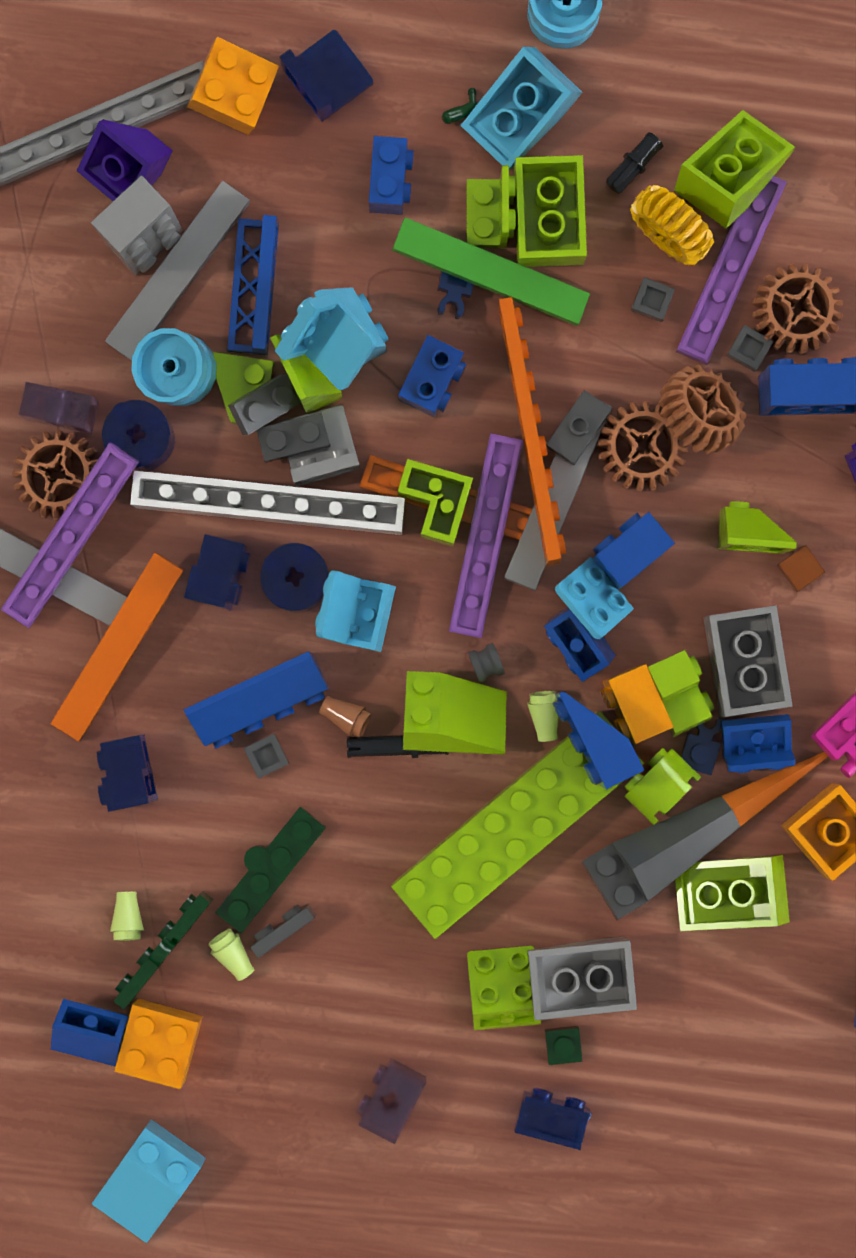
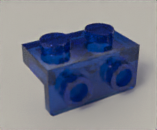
(552, 1118)

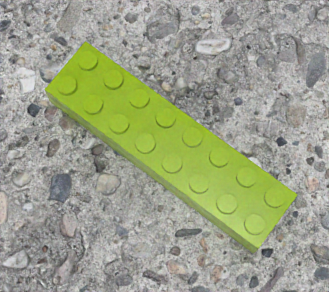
(500, 838)

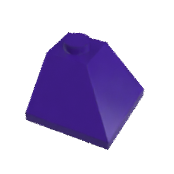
(120, 156)

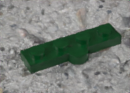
(269, 869)
(152, 959)

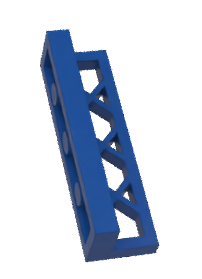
(264, 284)

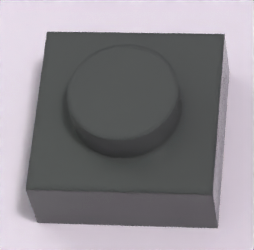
(652, 299)
(749, 348)
(266, 756)

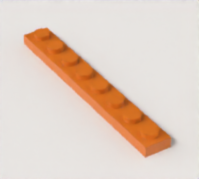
(534, 445)

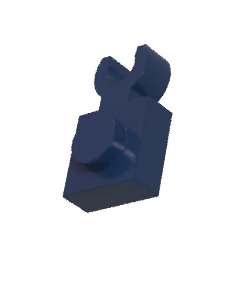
(454, 290)
(700, 750)

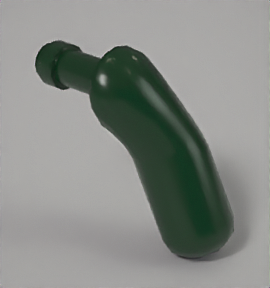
(459, 112)

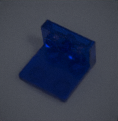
(326, 74)

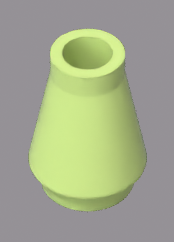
(544, 714)
(126, 918)
(231, 954)

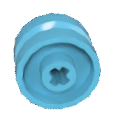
(563, 22)
(155, 371)

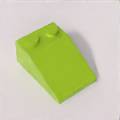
(732, 168)
(308, 381)
(453, 715)
(733, 894)

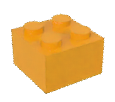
(233, 86)
(636, 704)
(826, 831)
(158, 1043)

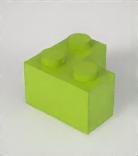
(443, 492)
(678, 687)

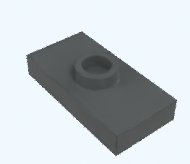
(579, 427)

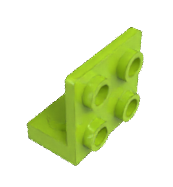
(488, 212)
(501, 988)

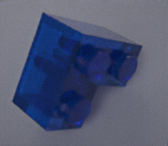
(218, 573)
(127, 772)

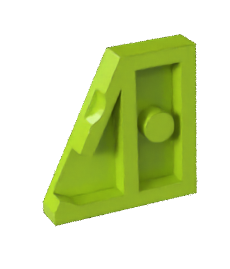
(240, 376)

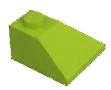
(751, 531)

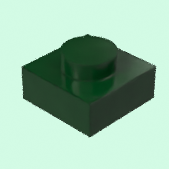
(563, 1045)

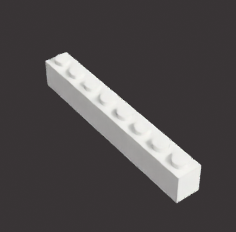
(267, 502)

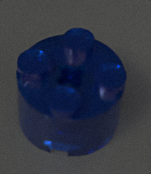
(131, 417)
(278, 568)

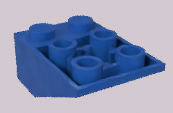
(605, 748)

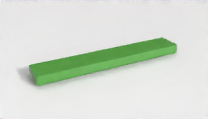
(490, 271)

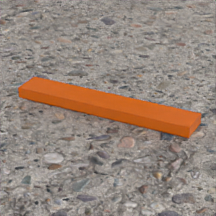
(385, 477)
(117, 646)

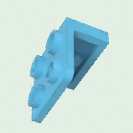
(329, 338)
(593, 598)
(354, 611)

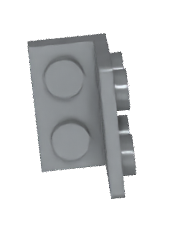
(329, 461)

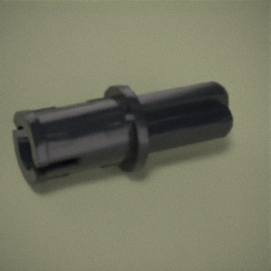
(634, 163)

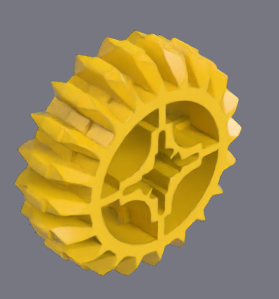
(672, 225)

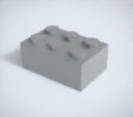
(138, 226)
(747, 661)

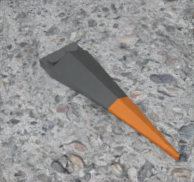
(649, 860)

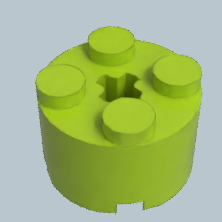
(661, 785)

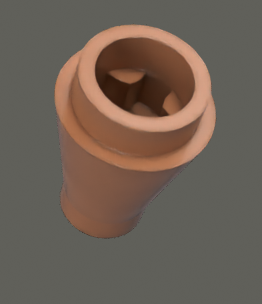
(347, 716)

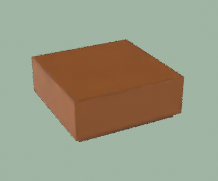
(801, 568)

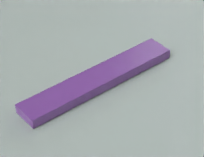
(728, 274)
(70, 535)
(485, 535)

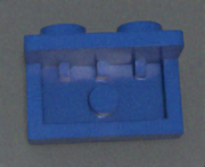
(757, 743)

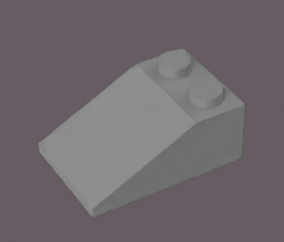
(582, 978)

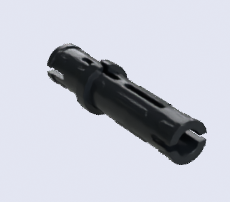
(381, 747)

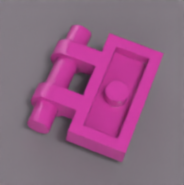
(838, 735)

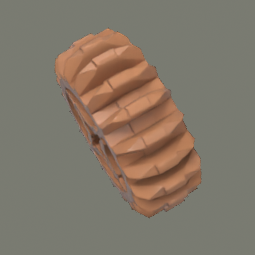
(785, 304)
(702, 409)
(654, 457)
(61, 460)

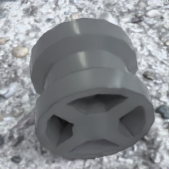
(486, 663)

